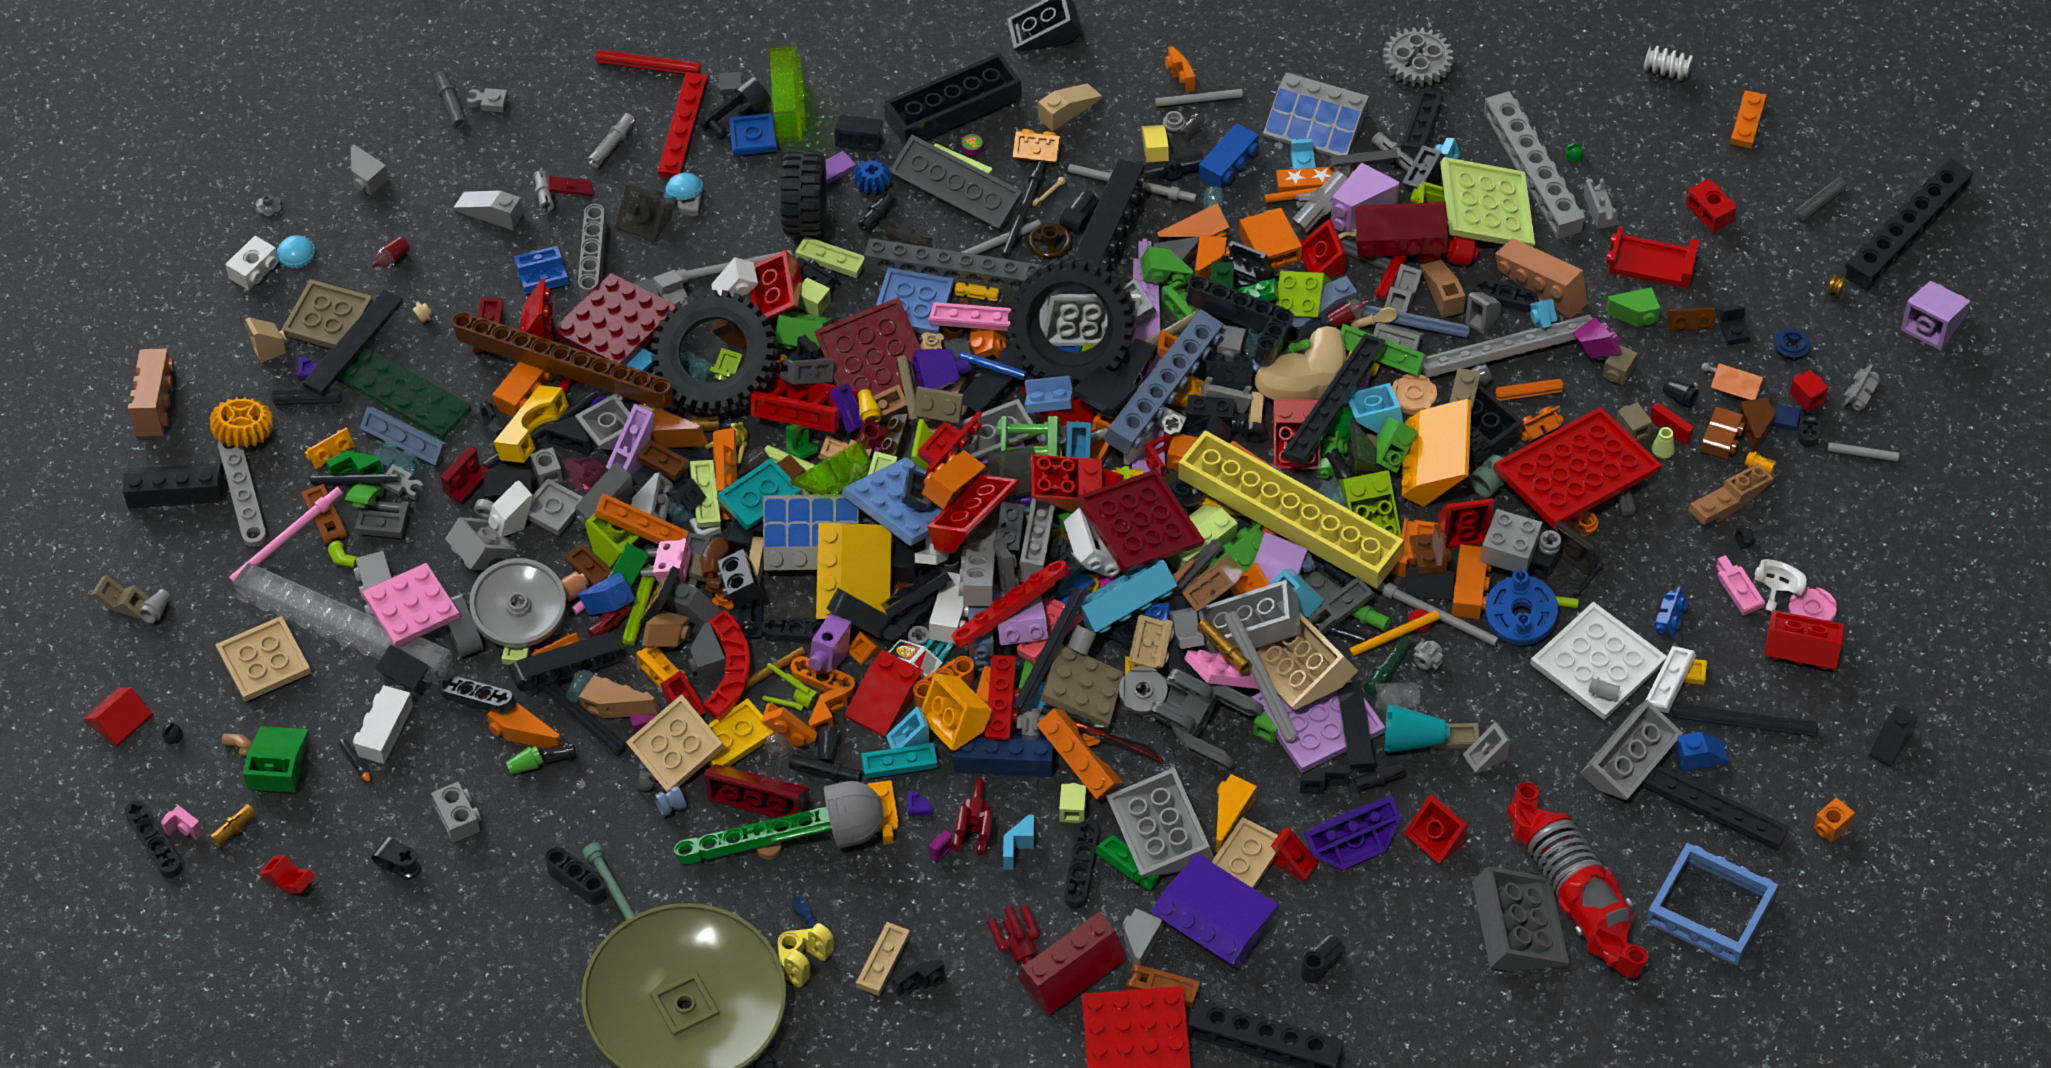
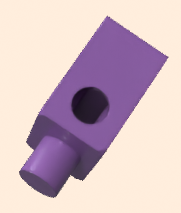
(830, 644)

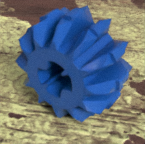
(872, 176)

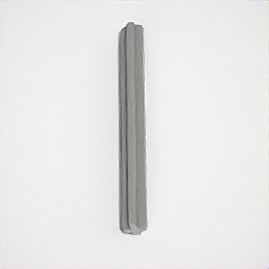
(1261, 677)

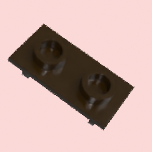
(897, 430)

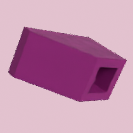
(1597, 339)

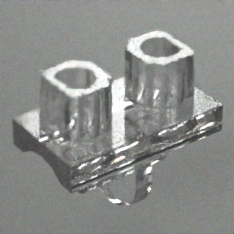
(1398, 694)

